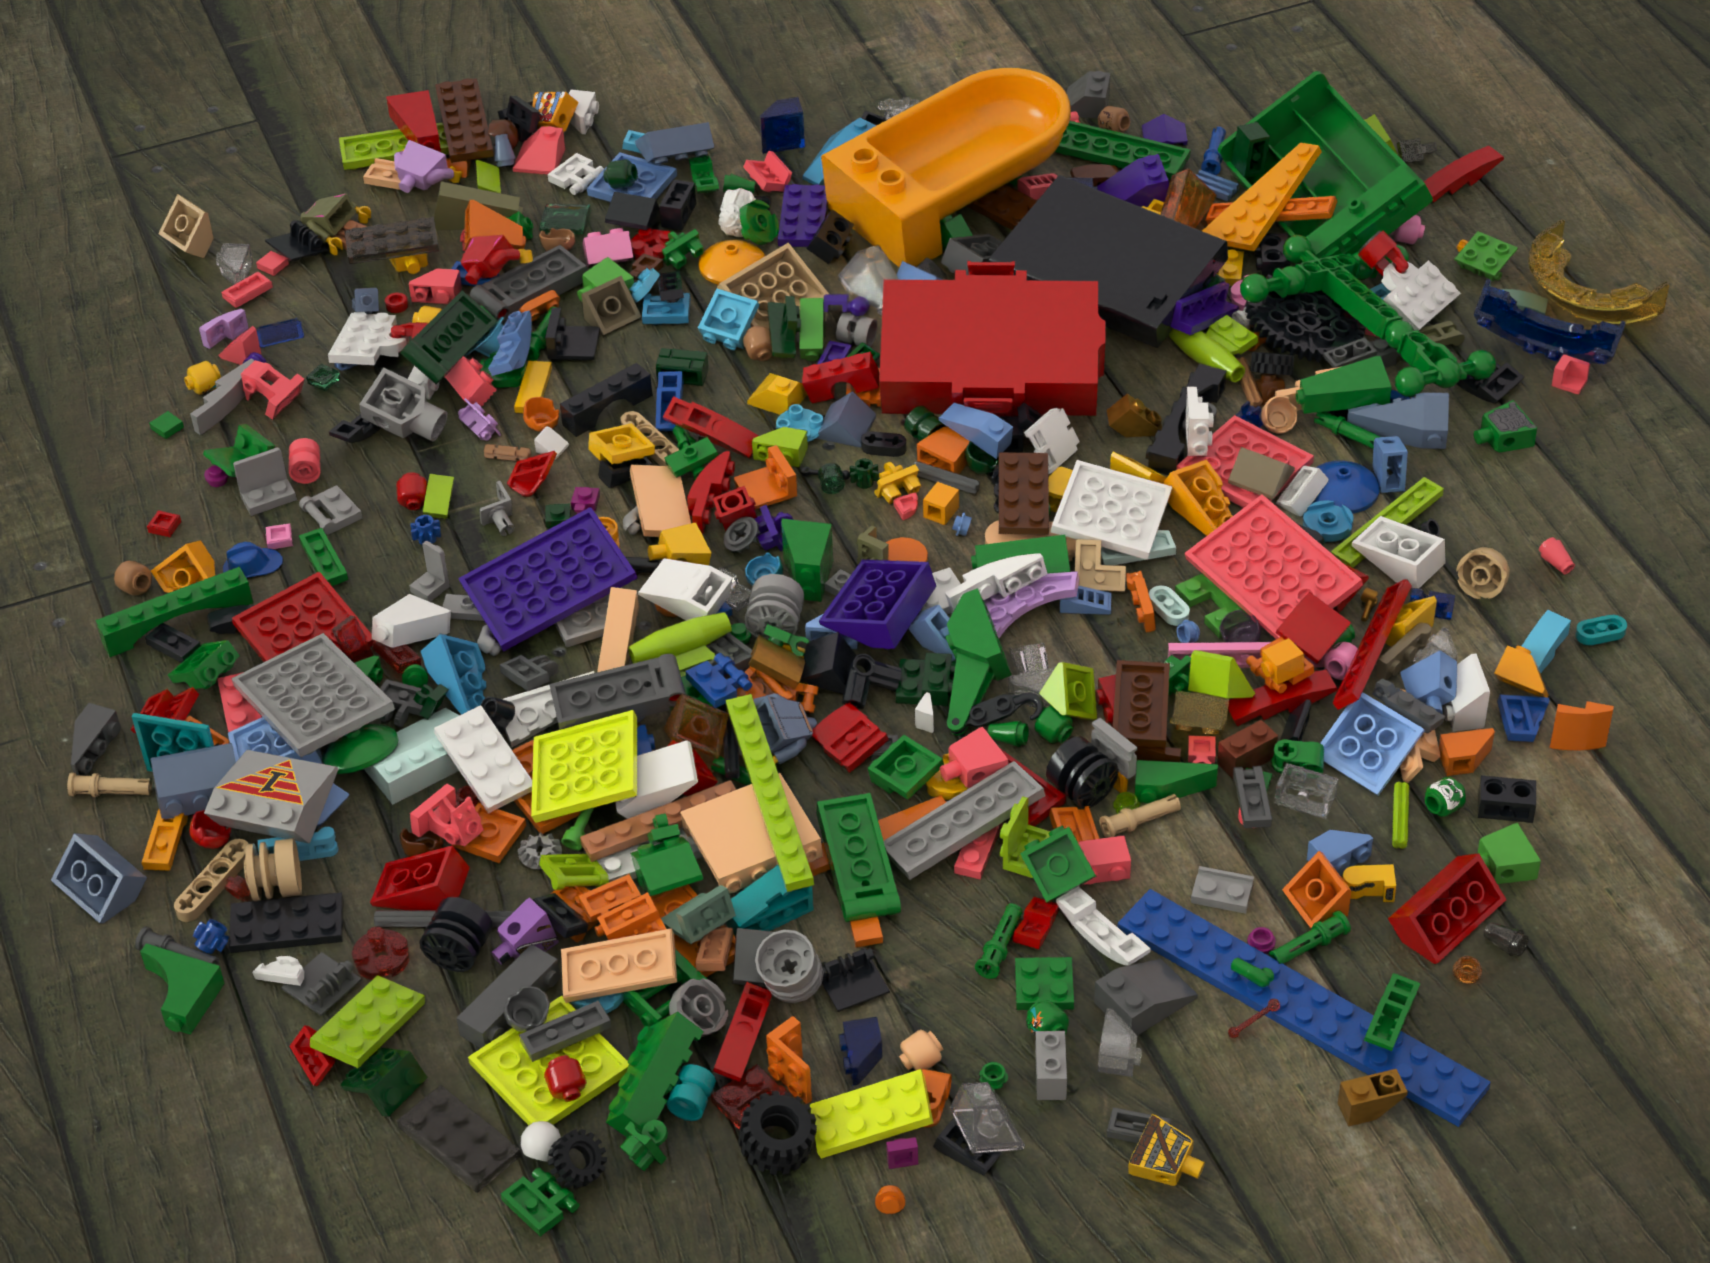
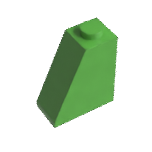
(812, 328)

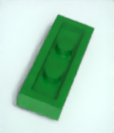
(323, 556)

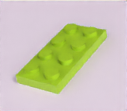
(367, 1021)

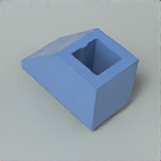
(1342, 848)

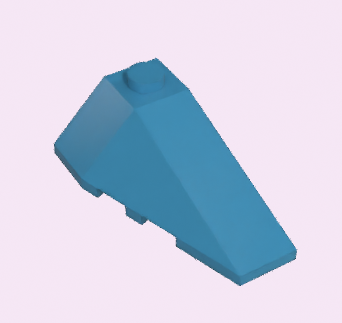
(814, 173)
(457, 667)

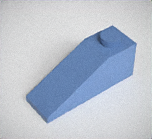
(980, 427)

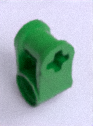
(1298, 753)

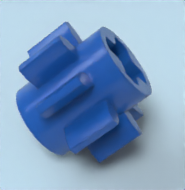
(425, 529)
(210, 936)

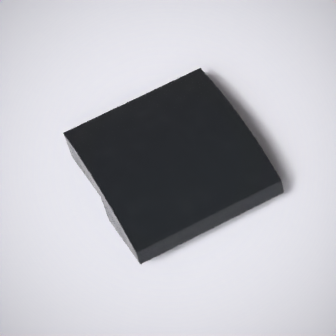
(1495, 386)

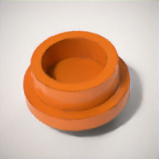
(890, 1200)

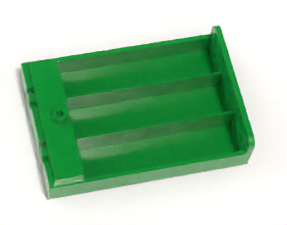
(1355, 166)

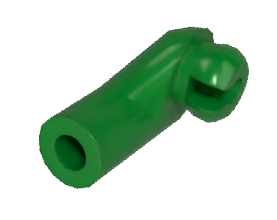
(1259, 976)

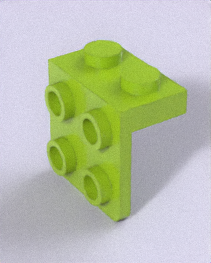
(1017, 835)

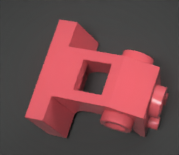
(279, 394)
(453, 823)

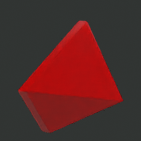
(312, 1061)

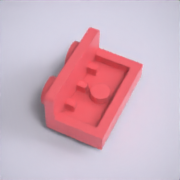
(770, 173)

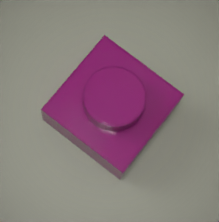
(902, 1153)

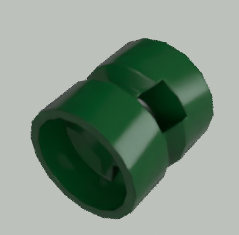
(922, 423)

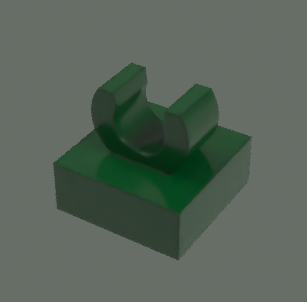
(430, 699)

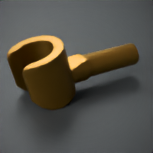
(1368, 596)

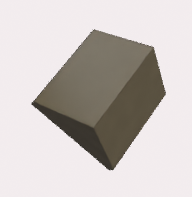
(609, 306)
(1259, 473)

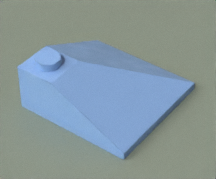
(262, 738)
(1369, 743)

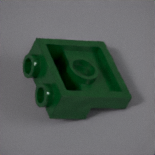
(924, 676)

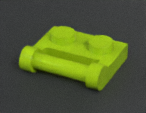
(573, 871)

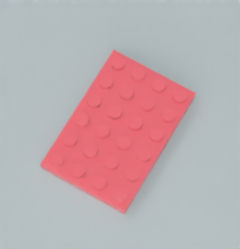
(1270, 564)

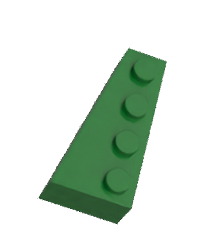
(652, 1072)

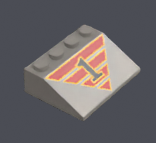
(272, 795)

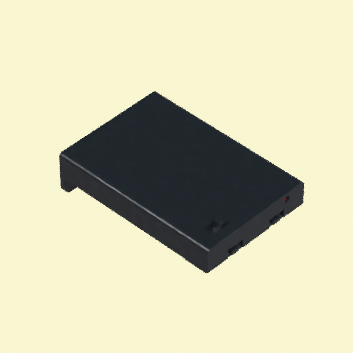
(1132, 253)

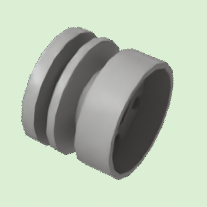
(775, 602)
(784, 952)

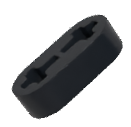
(883, 444)

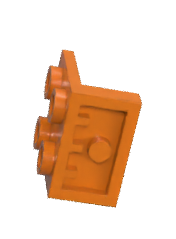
(771, 483)
(786, 1061)

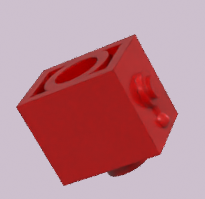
(733, 506)

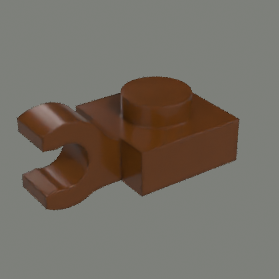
(643, 262)

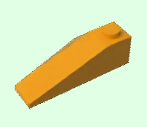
(1199, 496)

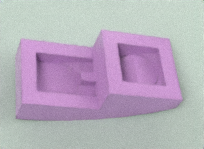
(226, 325)

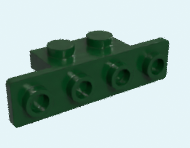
(783, 325)

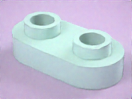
(1169, 605)

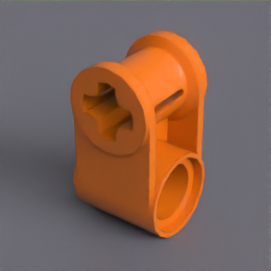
(938, 1091)

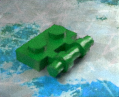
(533, 1206)

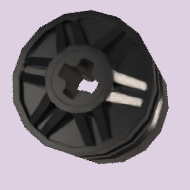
(1082, 772)
(456, 934)

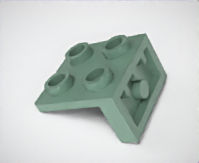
(701, 915)

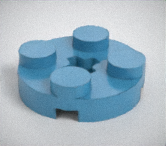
(1340, 520)

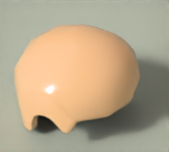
(1279, 414)

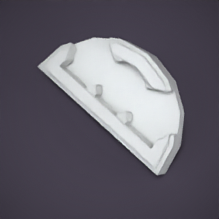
(284, 970)

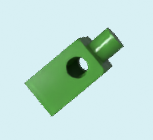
(602, 273)
(1509, 855)

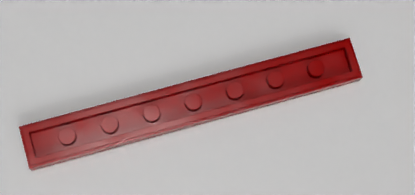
(1372, 644)

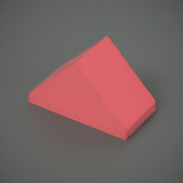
(241, 347)

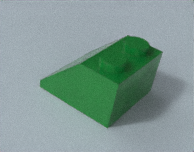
(665, 865)

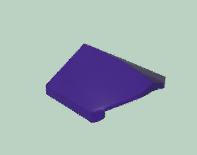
(1165, 130)

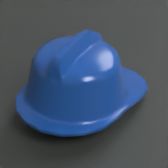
(252, 559)

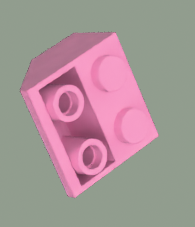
(613, 245)

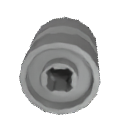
(856, 330)

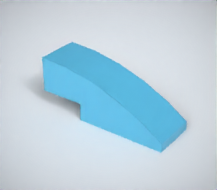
(1546, 638)

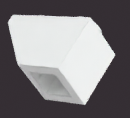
(585, 110)

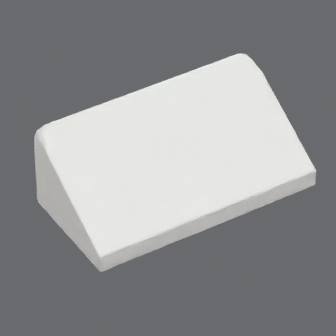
(1302, 490)

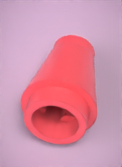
(1556, 555)

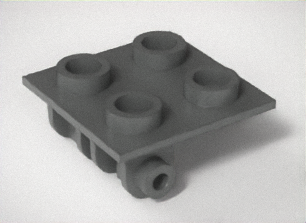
(323, 983)

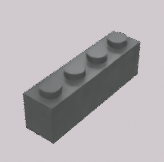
(485, 1015)

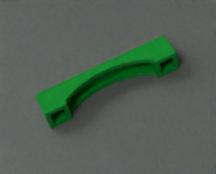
(125, 627)

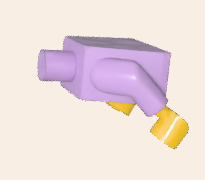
(422, 167)

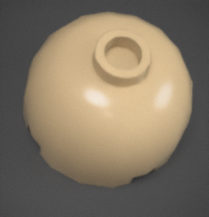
(1483, 573)

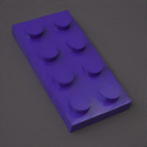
(801, 214)

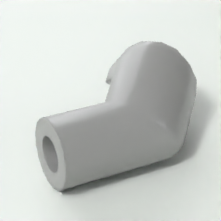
(630, 521)
(487, 643)

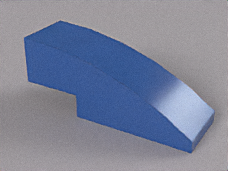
(669, 385)

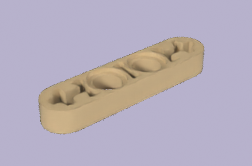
(656, 437)
(209, 878)

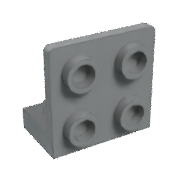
(263, 481)

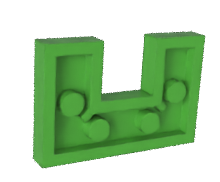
(1201, 589)

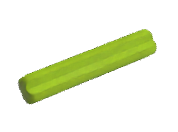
(1400, 815)

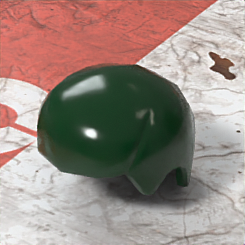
(979, 460)

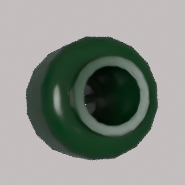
(620, 174)

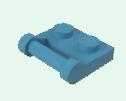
(661, 312)

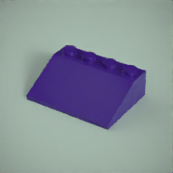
(880, 601)

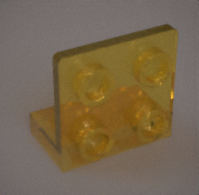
(1200, 711)

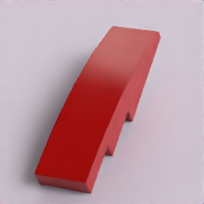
(1462, 171)
(1270, 702)

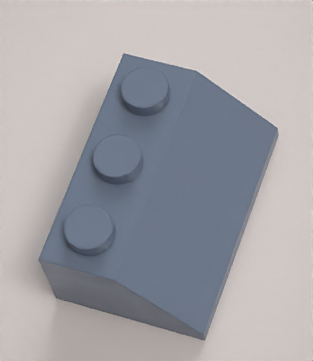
(676, 143)
(188, 778)
(97, 877)

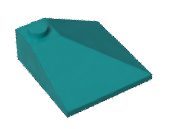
(168, 736)

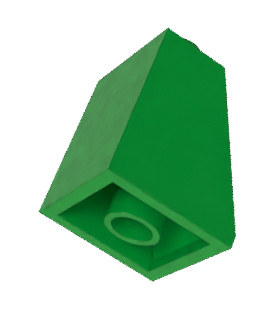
(808, 555)

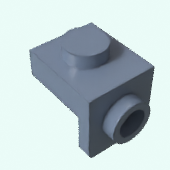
(365, 300)

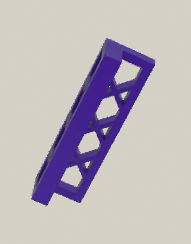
(1202, 309)

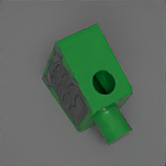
(1506, 429)

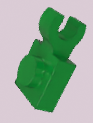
(780, 636)

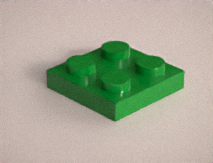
(1044, 980)

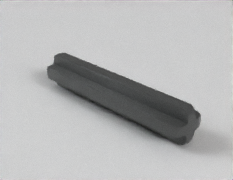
(948, 478)

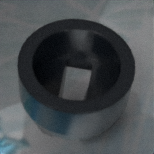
(1430, 526)

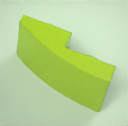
(438, 496)

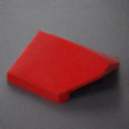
(530, 473)

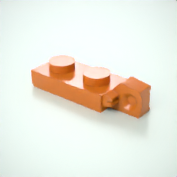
(1141, 597)

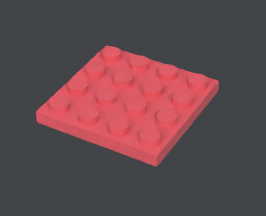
(1226, 447)

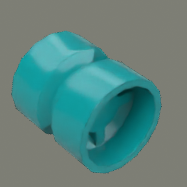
(691, 1092)

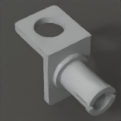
(499, 511)

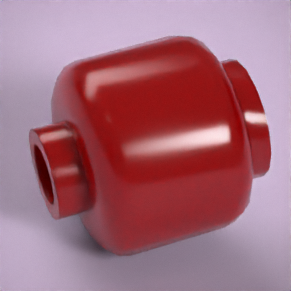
(411, 491)
(565, 1078)

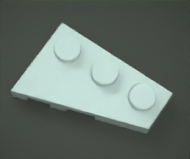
(1162, 547)

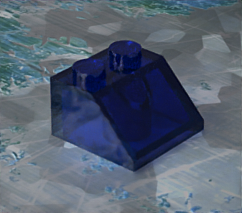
(782, 126)

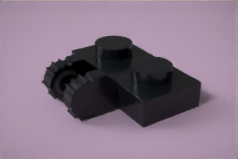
(523, 116)

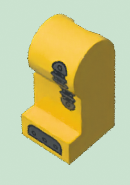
(1371, 881)

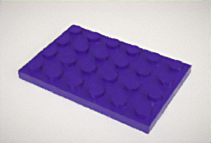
(547, 578)

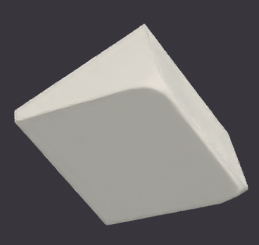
(550, 441)
(924, 714)

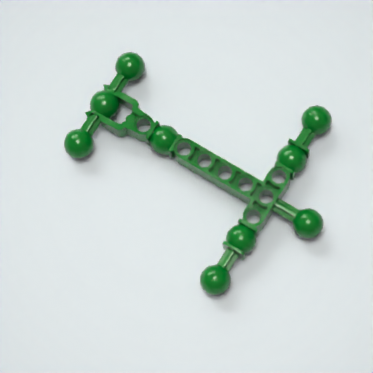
(1339, 279)

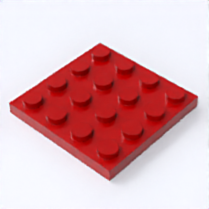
(294, 617)

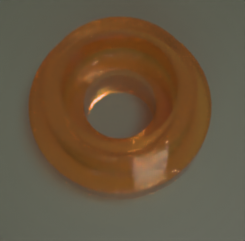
(1468, 964)

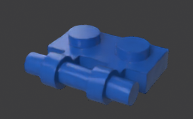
(713, 685)

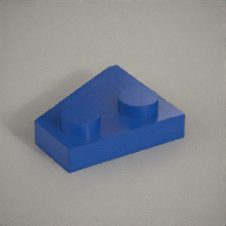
(1522, 716)

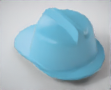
(489, 343)

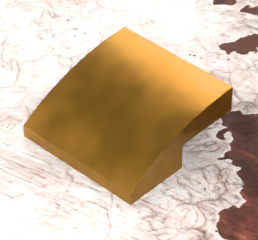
(777, 662)

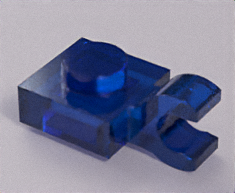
(1444, 603)

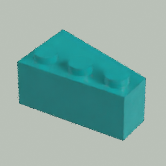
(768, 904)

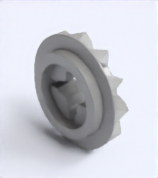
(528, 853)

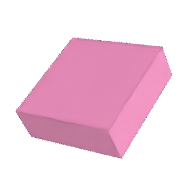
(279, 536)

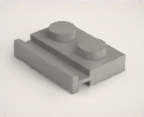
(1115, 747)
(1222, 889)

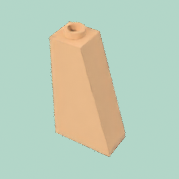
(618, 628)

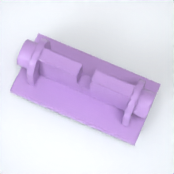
(473, 416)

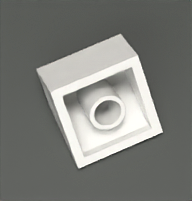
(1472, 697)

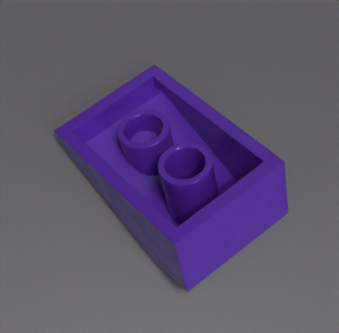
(1139, 182)

